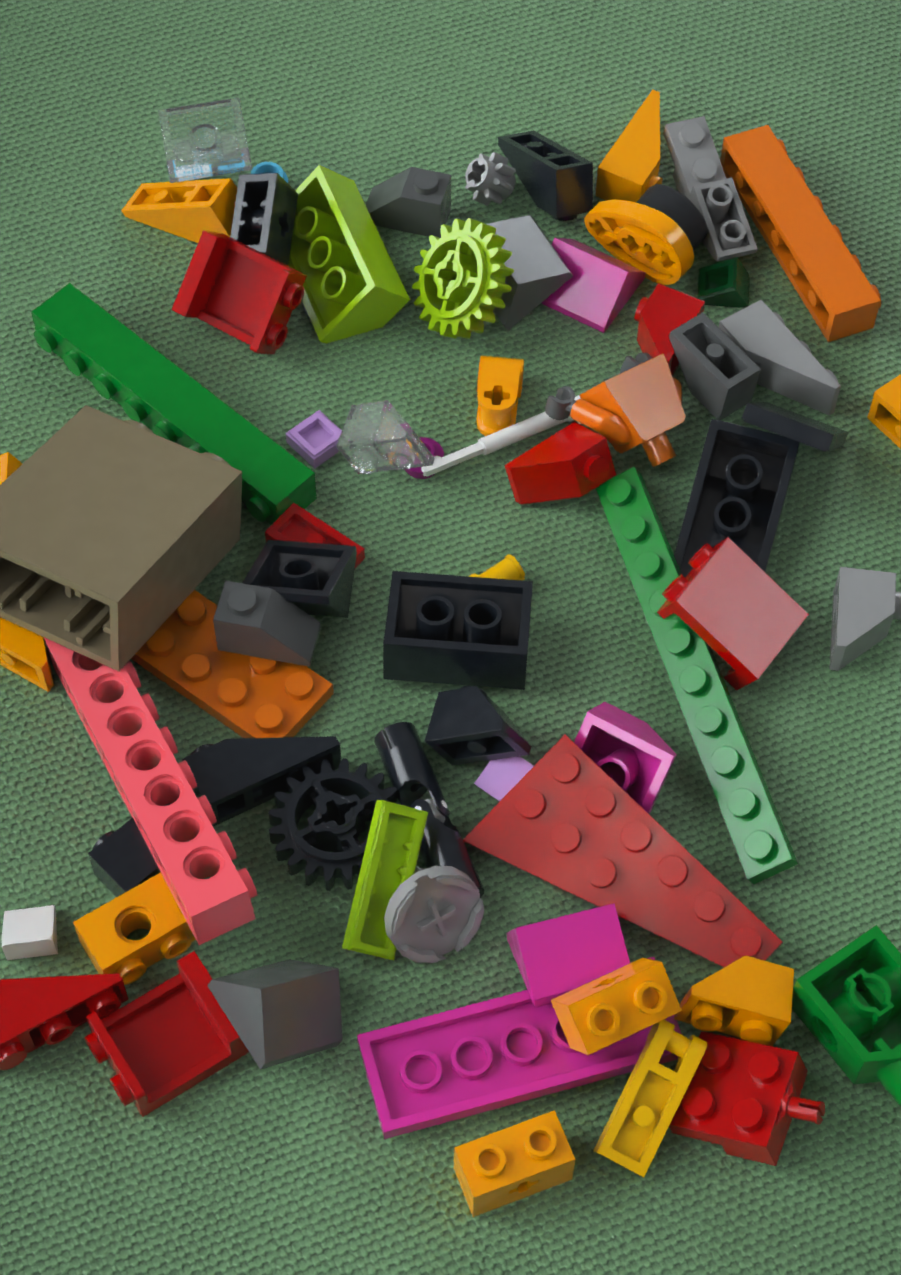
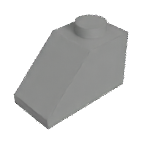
(861, 612)

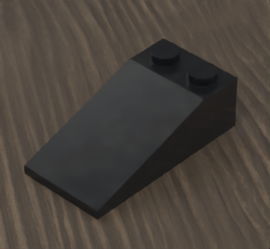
(737, 492)

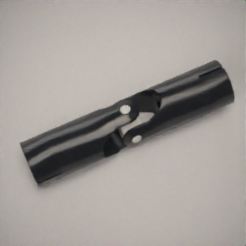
(413, 777)

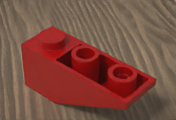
(50, 1009)

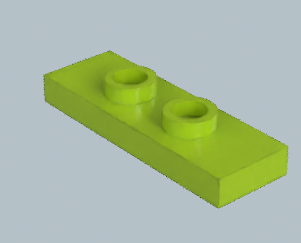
(386, 863)

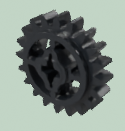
(342, 807)

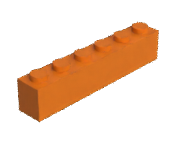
(800, 234)

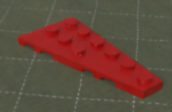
(601, 846)

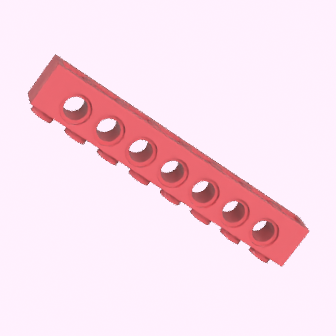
(147, 779)

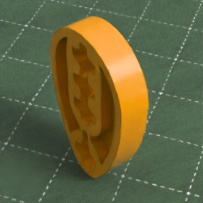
(642, 239)

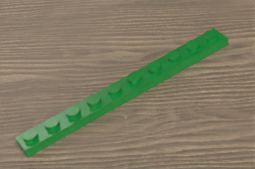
(697, 683)

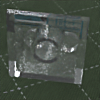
(205, 140)

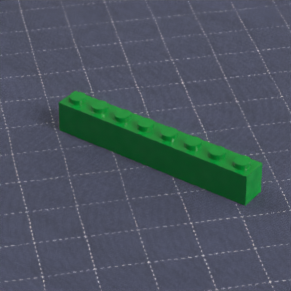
(170, 400)

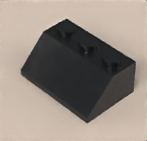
(457, 630)

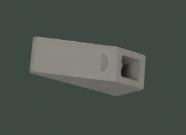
(783, 359)

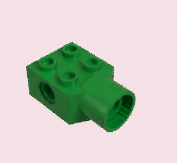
(856, 1009)

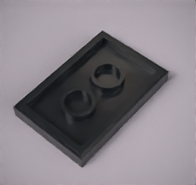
(794, 426)

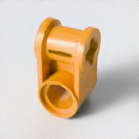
(498, 392)

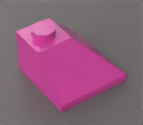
(626, 752)

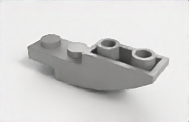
(703, 181)

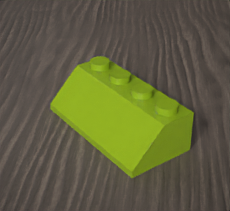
(347, 267)

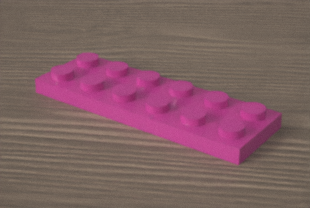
(481, 1062)

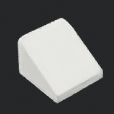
(29, 932)

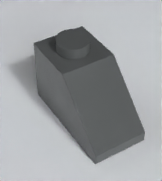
(412, 202)
(714, 366)
(264, 625)

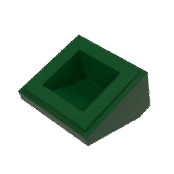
(724, 284)

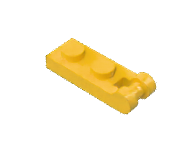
(650, 1099)

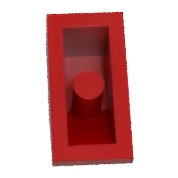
(659, 316)
(561, 466)

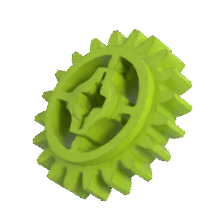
(462, 278)

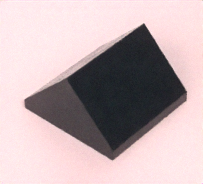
(307, 574)

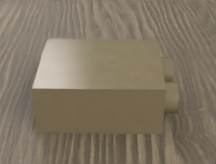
(111, 534)

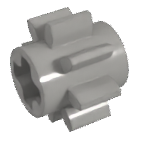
(490, 178)

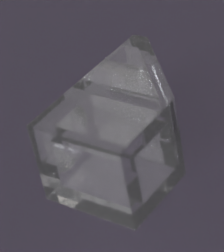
(381, 440)

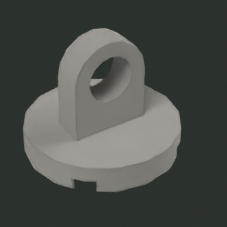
(433, 913)

